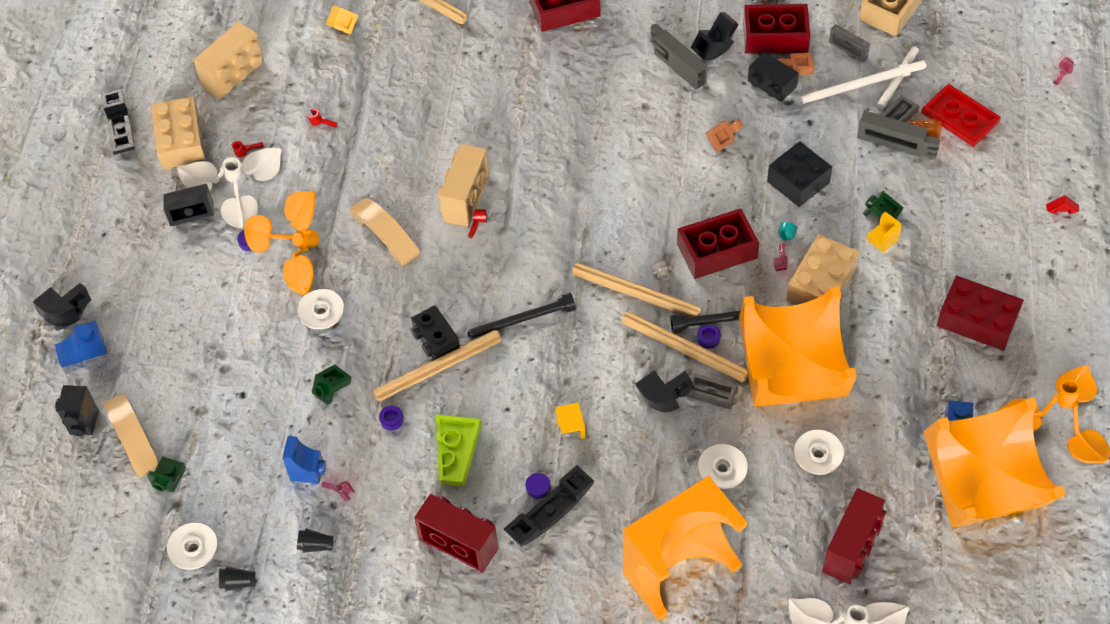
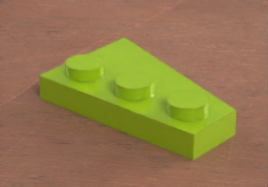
(456, 447)

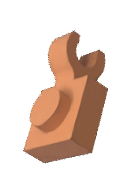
(800, 62)
(722, 134)

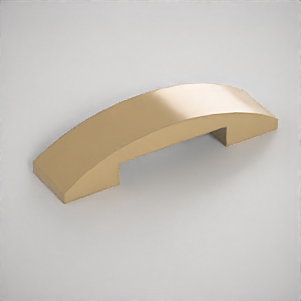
(386, 229)
(131, 435)

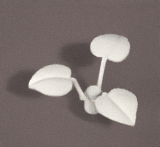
(263, 165)
(819, 612)

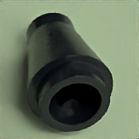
(314, 541)
(234, 578)

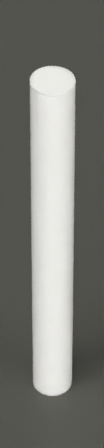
(896, 80)

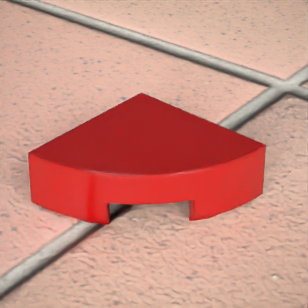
(1062, 204)

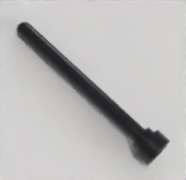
(565, 303)
(680, 323)

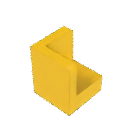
(342, 19)
(886, 233)
(570, 419)

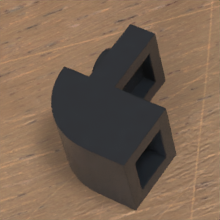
(717, 40)
(62, 310)
(663, 396)

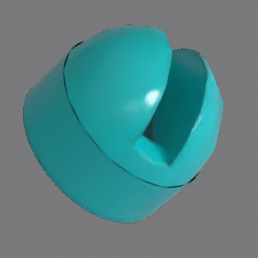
(787, 231)

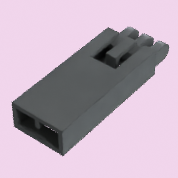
(678, 57)
(897, 135)

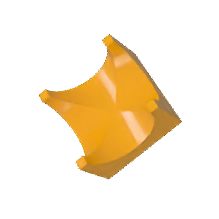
(795, 351)
(989, 465)
(677, 531)

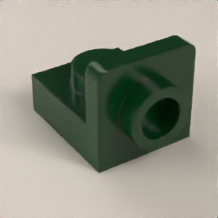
(882, 203)
(329, 382)
(166, 474)

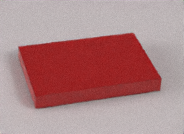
(961, 115)

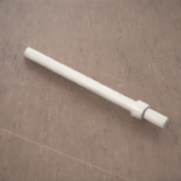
(902, 71)

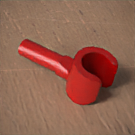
(316, 119)
(240, 150)
(479, 216)

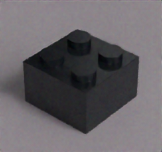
(799, 174)

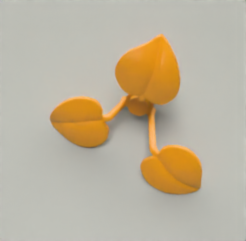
(298, 209)
(1075, 387)

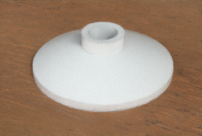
(317, 302)
(820, 443)
(724, 457)
(189, 537)

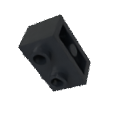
(772, 76)
(188, 204)
(434, 333)
(77, 410)

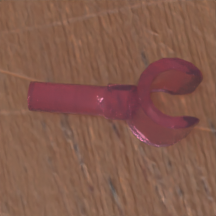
(1066, 66)
(780, 262)
(342, 489)

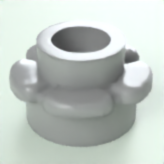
(662, 270)

